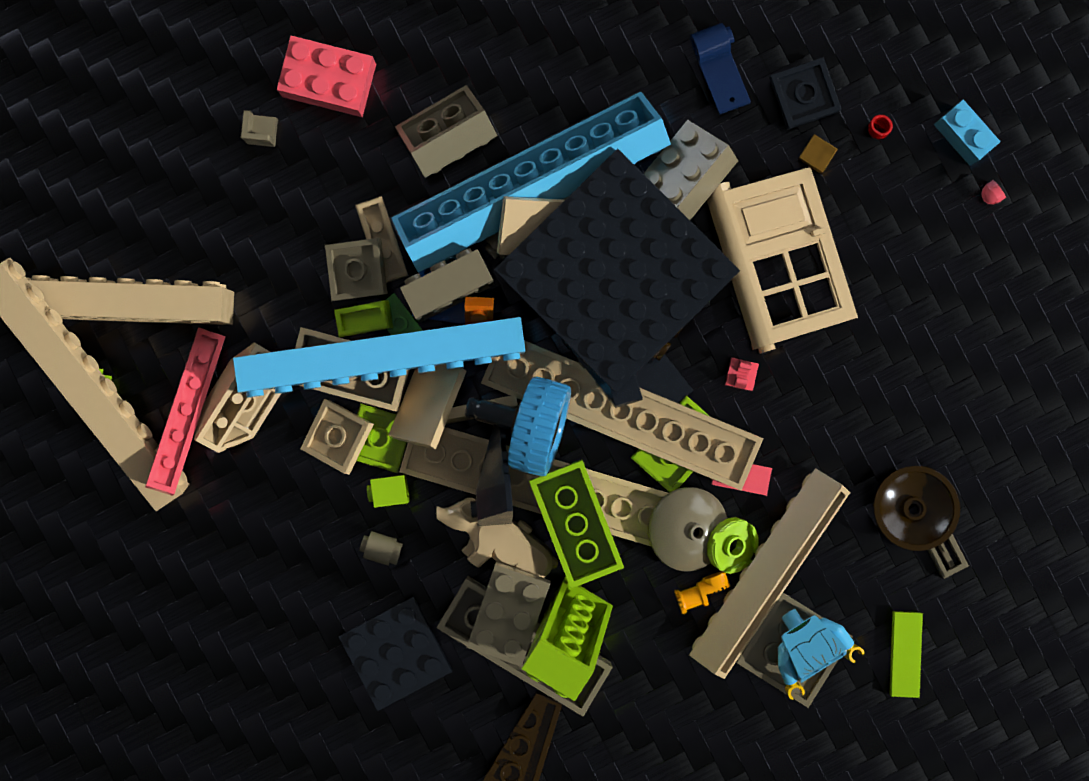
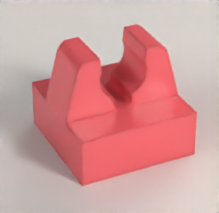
(741, 374)

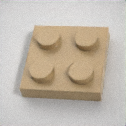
(336, 436)

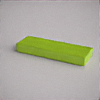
(906, 654)

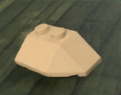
(230, 416)

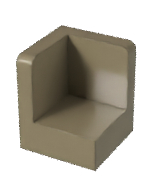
(259, 129)

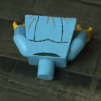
(811, 648)

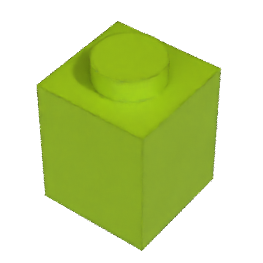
(388, 491)

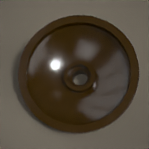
(936, 506)

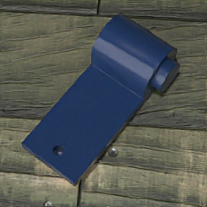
(718, 67)

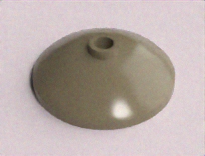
(673, 527)

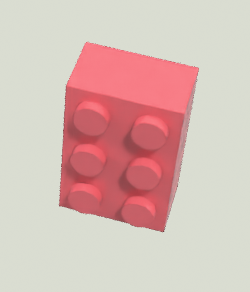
(326, 76)

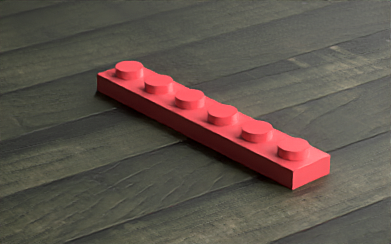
(185, 412)

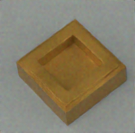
(817, 154)

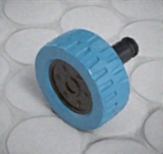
(534, 424)

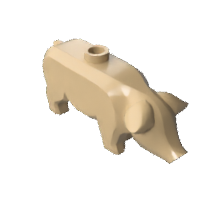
(505, 543)

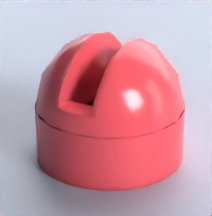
(992, 193)

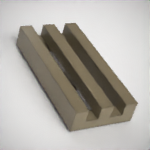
(952, 568)

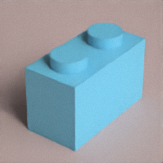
(967, 133)

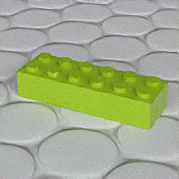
(568, 640)

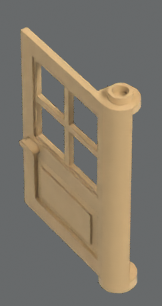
(771, 221)

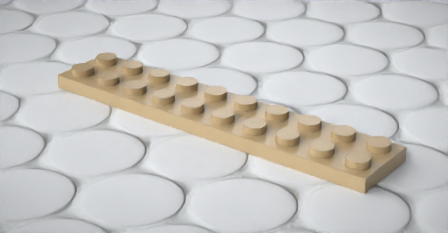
(649, 424)
(459, 463)

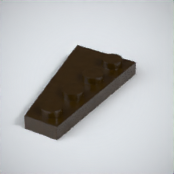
(528, 743)

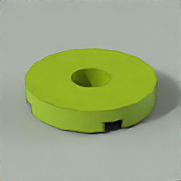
(720, 540)

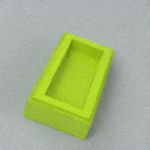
(363, 319)

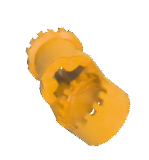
(697, 595)

